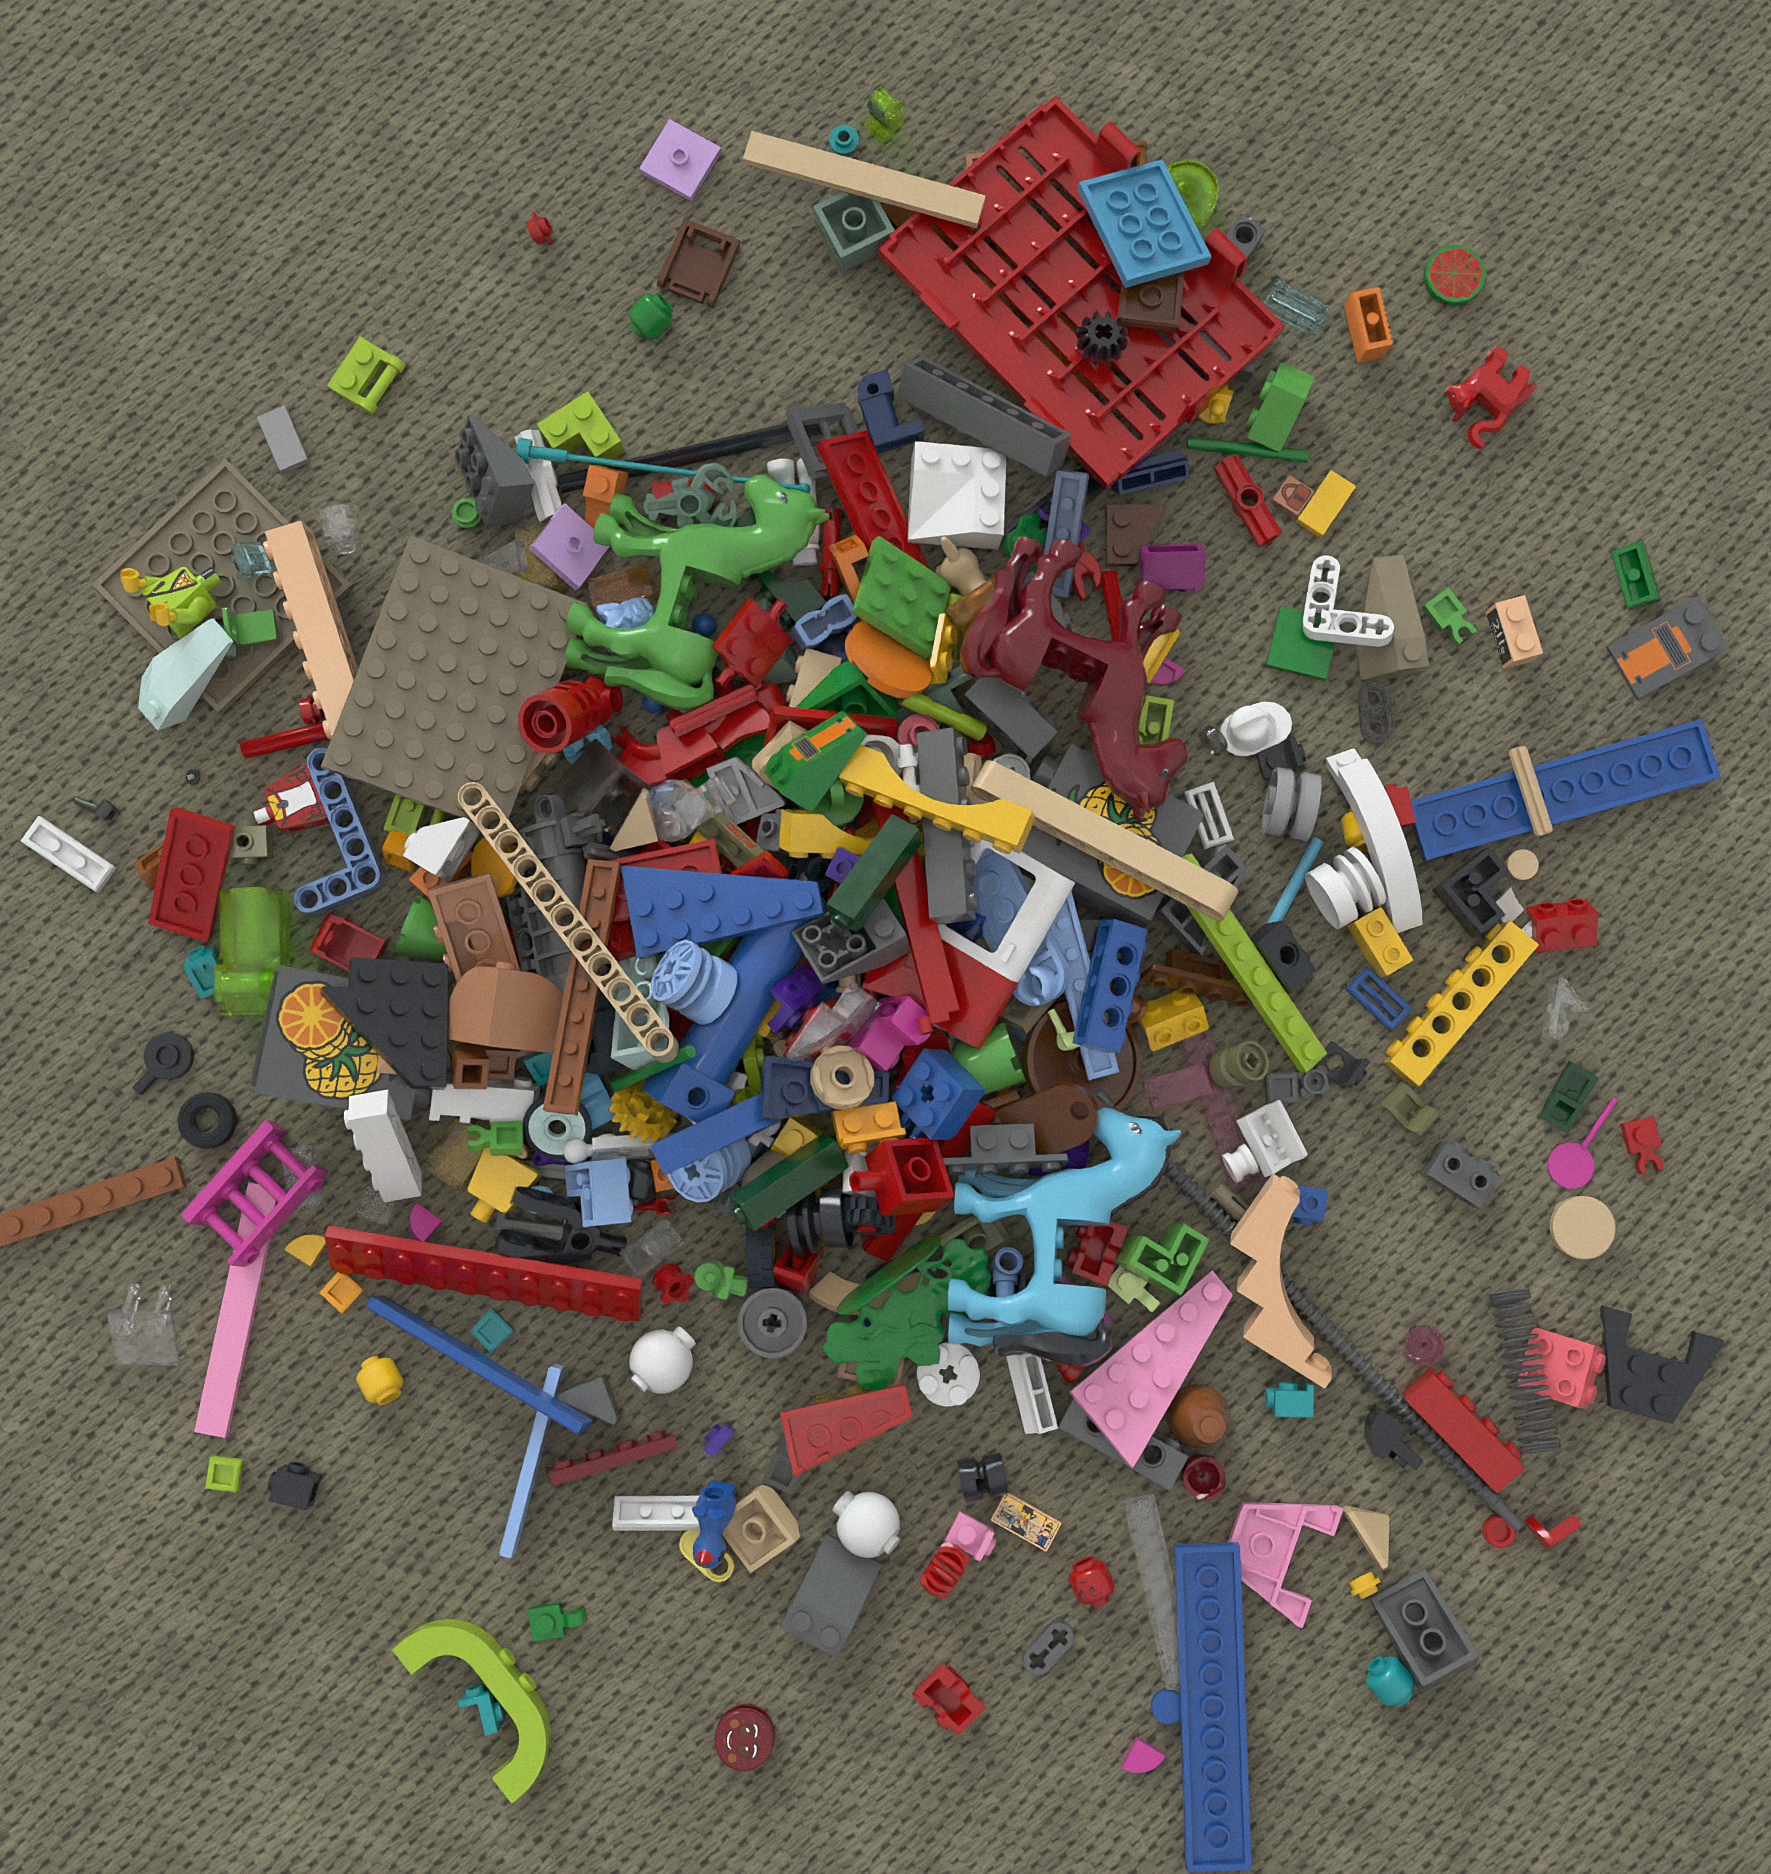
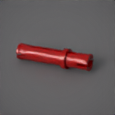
(829, 572)

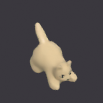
(960, 568)

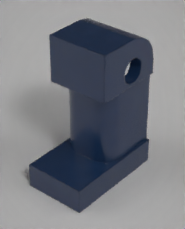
(881, 416)

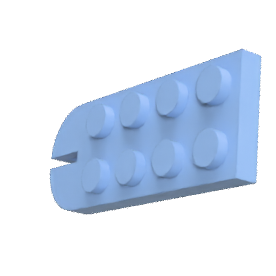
(1000, 896)

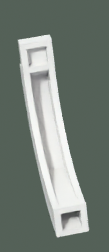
(1382, 836)

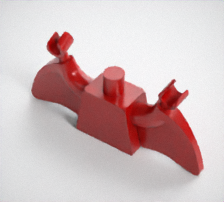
(695, 751)

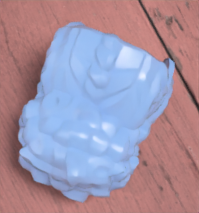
(626, 615)

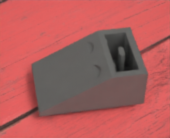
(493, 475)
(844, 953)

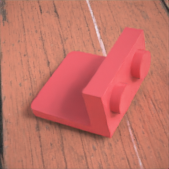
(1569, 1368)

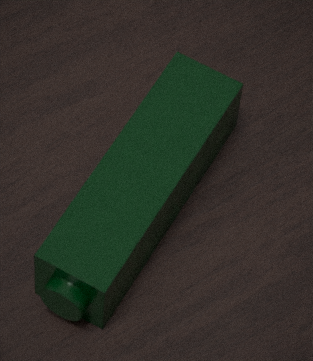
(874, 874)
(787, 1182)

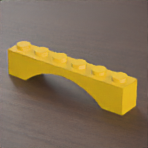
(995, 822)
(813, 833)

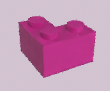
(889, 1031)

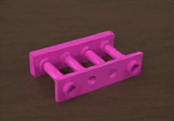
(226, 1187)

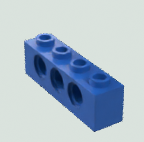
(1097, 996)

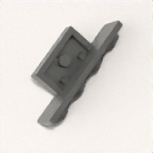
(1003, 1148)

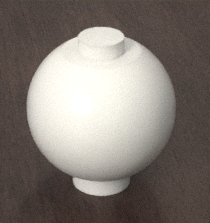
(662, 1360)
(867, 1523)

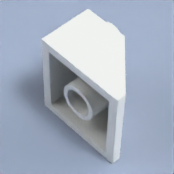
(442, 846)

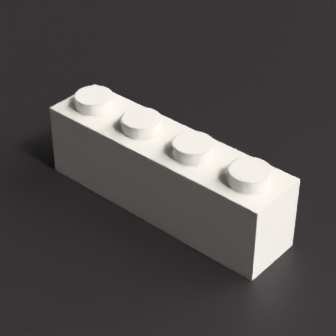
(384, 1145)

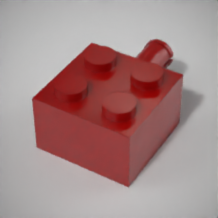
(905, 1177)

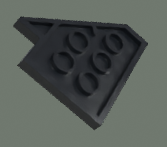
(400, 1014)

